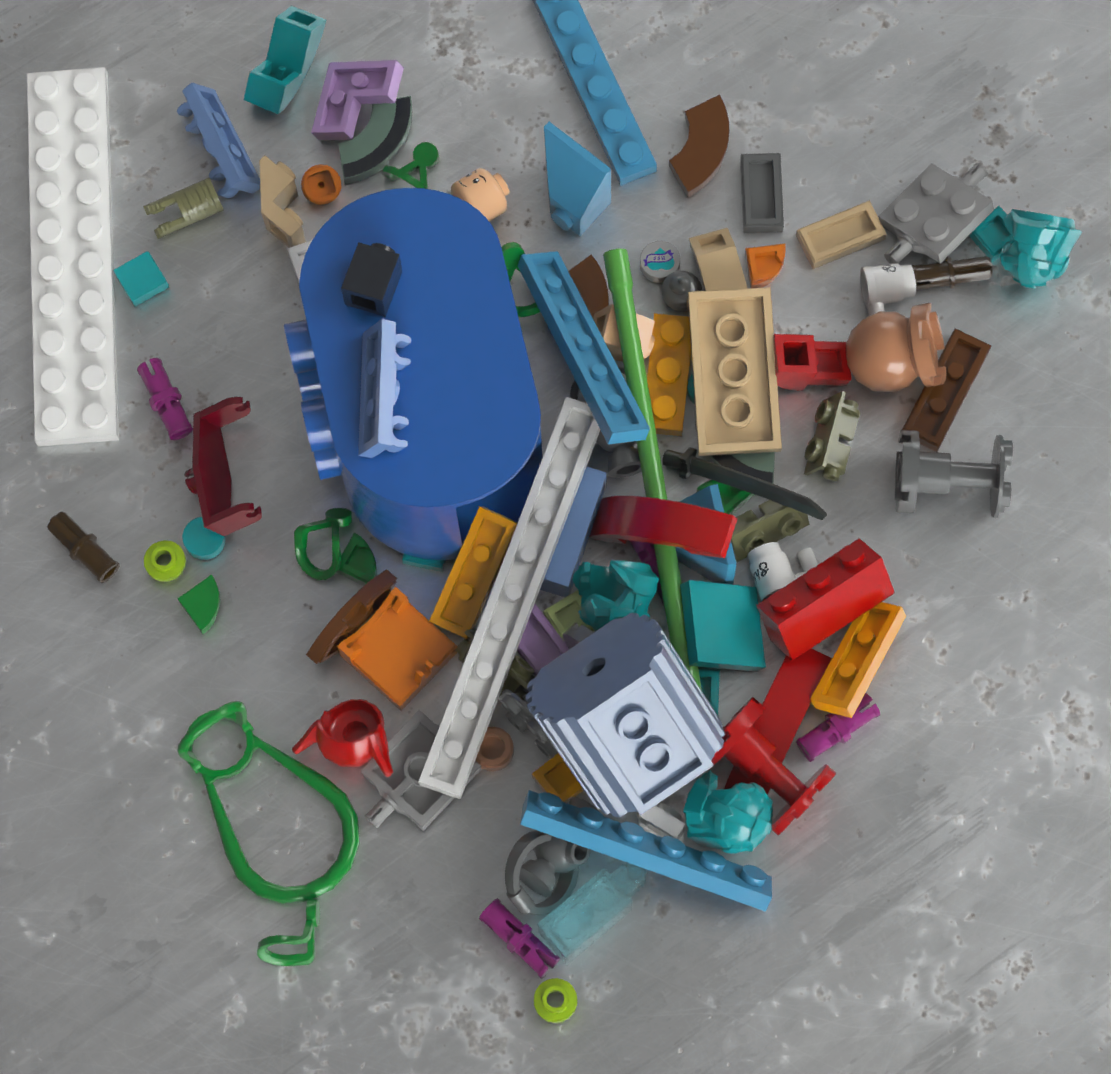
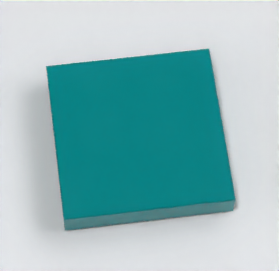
(722, 626)

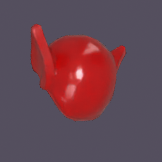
(350, 735)

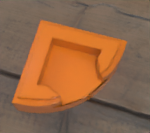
(764, 264)

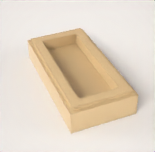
(841, 234)

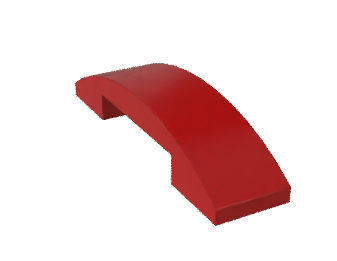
(664, 523)
(786, 707)

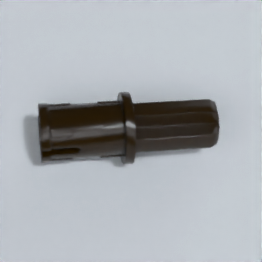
(952, 272)
(83, 546)

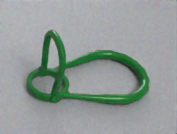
(230, 843)

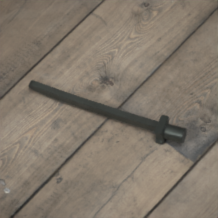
(690, 465)

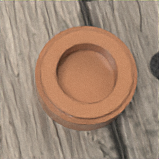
(495, 750)

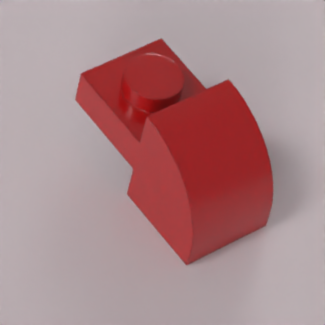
(809, 362)

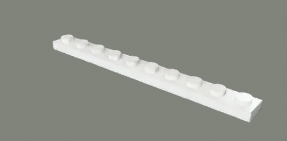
(511, 601)

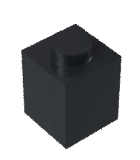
(372, 278)

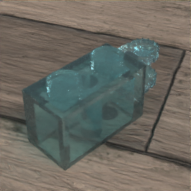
(591, 911)

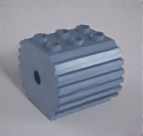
(626, 716)

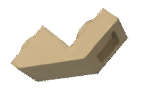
(277, 193)
(718, 261)

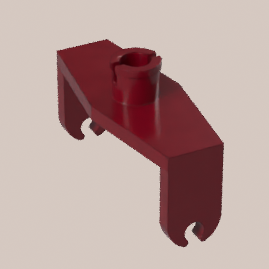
(211, 469)

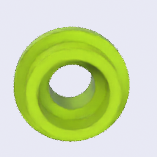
(172, 569)
(560, 1013)

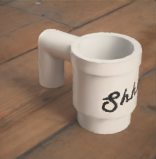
(886, 285)
(772, 568)

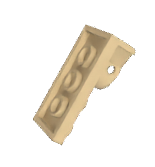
(734, 371)

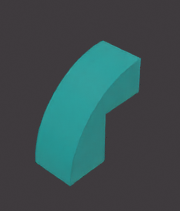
(288, 60)

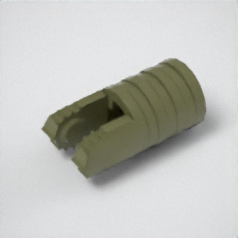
(194, 202)

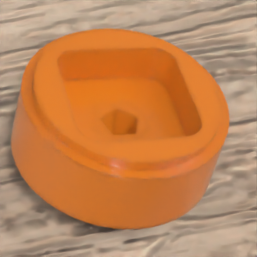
(321, 184)

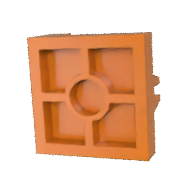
(398, 650)

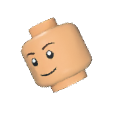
(483, 192)

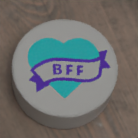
(659, 260)

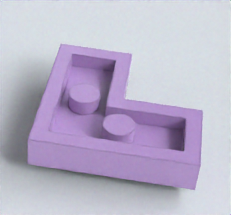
(348, 87)

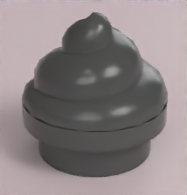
(676, 289)

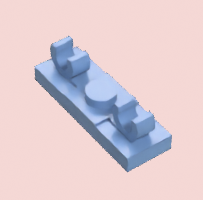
(219, 140)
(381, 389)

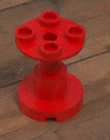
(752, 754)

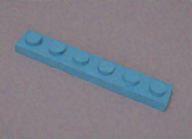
(597, 89)
(583, 348)
(655, 853)

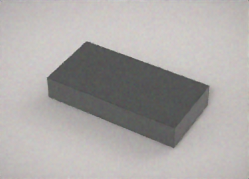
(761, 192)

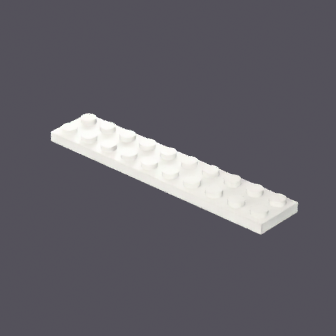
(72, 258)

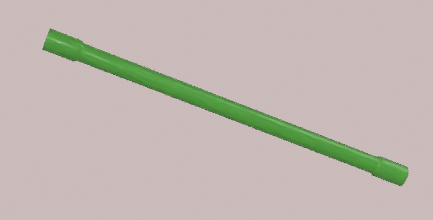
(620, 285)

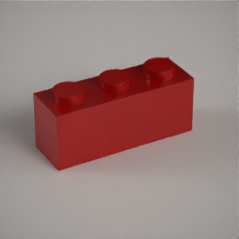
(825, 599)

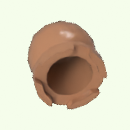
(894, 350)

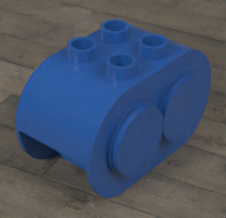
(467, 379)

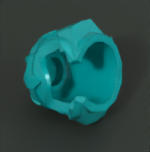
(1038, 246)
(614, 591)
(727, 818)

